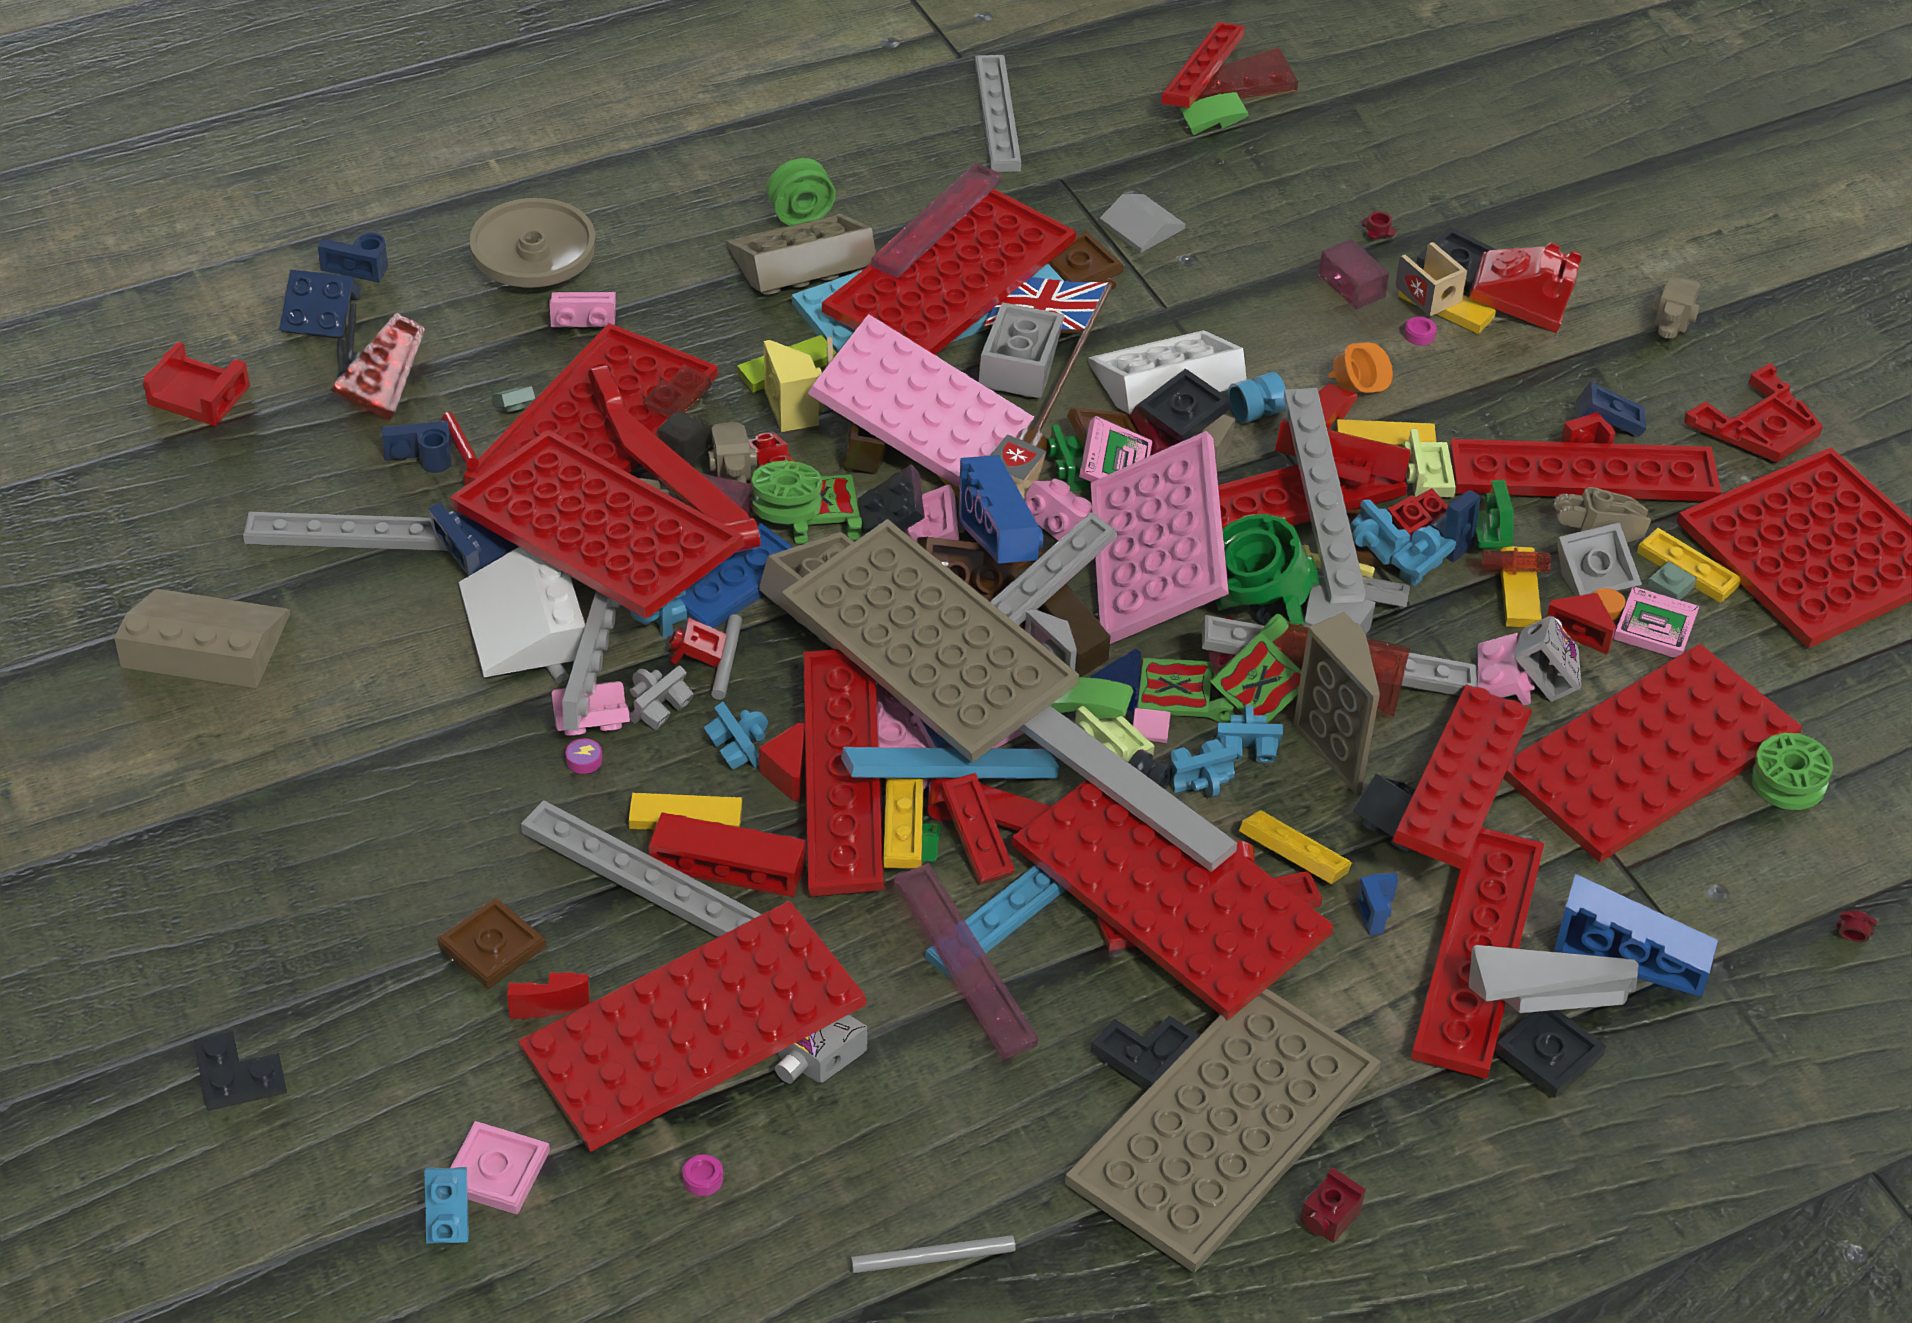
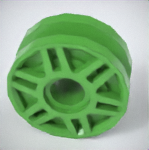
(800, 191)
(786, 492)
(1792, 771)

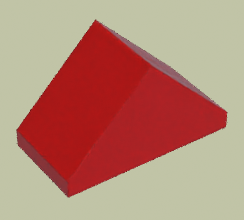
(1585, 620)
(783, 761)

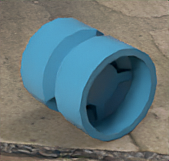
(1257, 397)

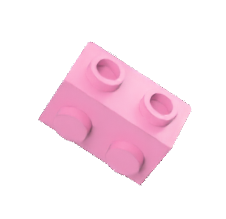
(582, 309)
(1056, 507)
(939, 514)
(1501, 671)
(605, 710)

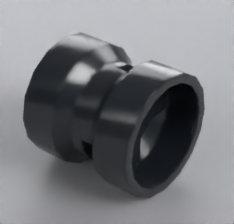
(1159, 772)

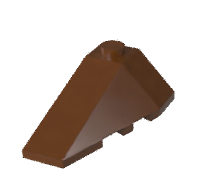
(972, 564)

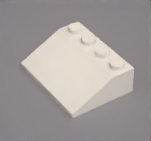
(1140, 370)
(522, 614)

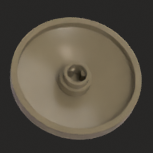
(532, 242)

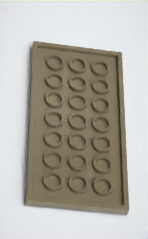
(930, 640)
(1222, 1127)

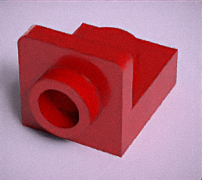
(1588, 429)
(698, 642)

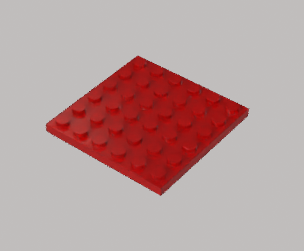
(1811, 545)

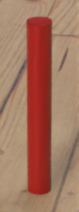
(461, 441)

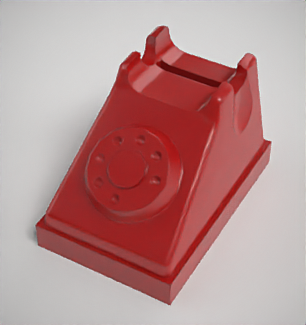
(1527, 283)

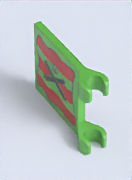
(838, 505)
(1261, 674)
(1181, 689)

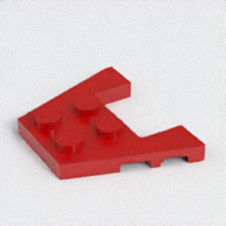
(1768, 428)

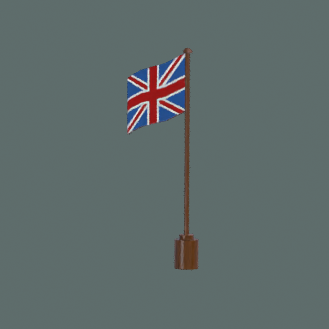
(1079, 304)

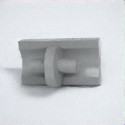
(648, 705)

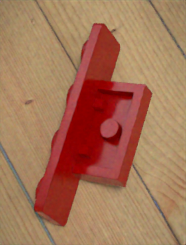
(1356, 456)

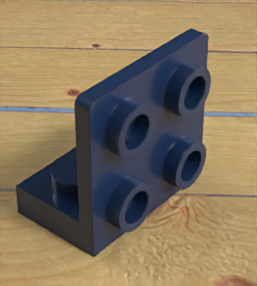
(318, 303)
(468, 540)

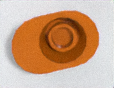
(1362, 368)

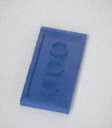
(732, 583)

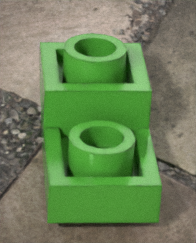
(1216, 109)
(1099, 696)

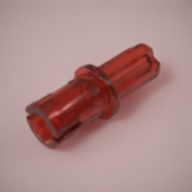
(1516, 561)

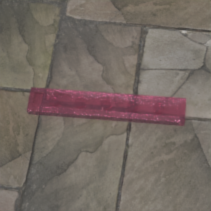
(936, 220)
(966, 961)

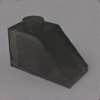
(686, 435)

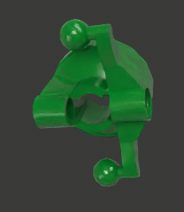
(1266, 564)

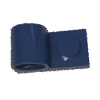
(362, 260)
(1613, 408)
(422, 440)
(1459, 523)

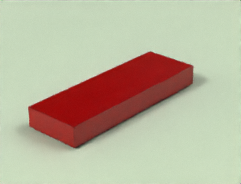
(977, 829)

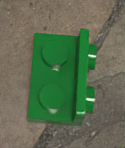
(1068, 459)
(1496, 522)

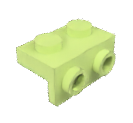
(1429, 466)
(1114, 733)

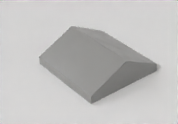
(1140, 221)
(1597, 560)
(1053, 634)

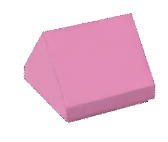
(1152, 724)

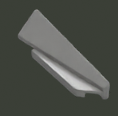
(1550, 979)

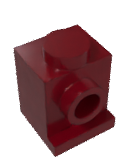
(1333, 1205)

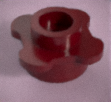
(1379, 225)
(1856, 925)

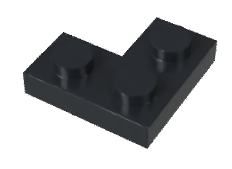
(1140, 1057)
(235, 1082)

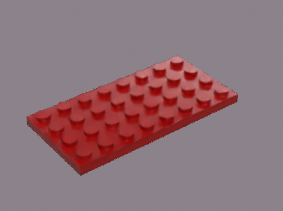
(958, 276)
(572, 409)
(597, 523)
(1647, 752)
(1213, 931)
(691, 1024)

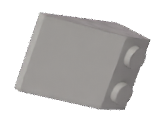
(1020, 350)

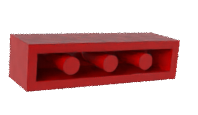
(729, 854)

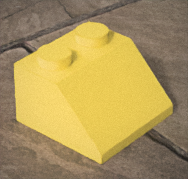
(787, 384)

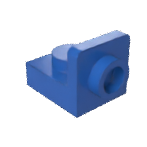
(1374, 900)

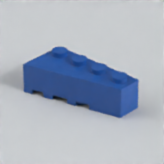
(996, 511)
(1617, 927)

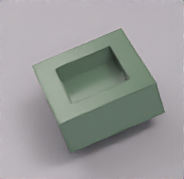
(513, 398)
(1671, 581)

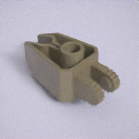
(1676, 306)
(731, 452)
(1603, 508)

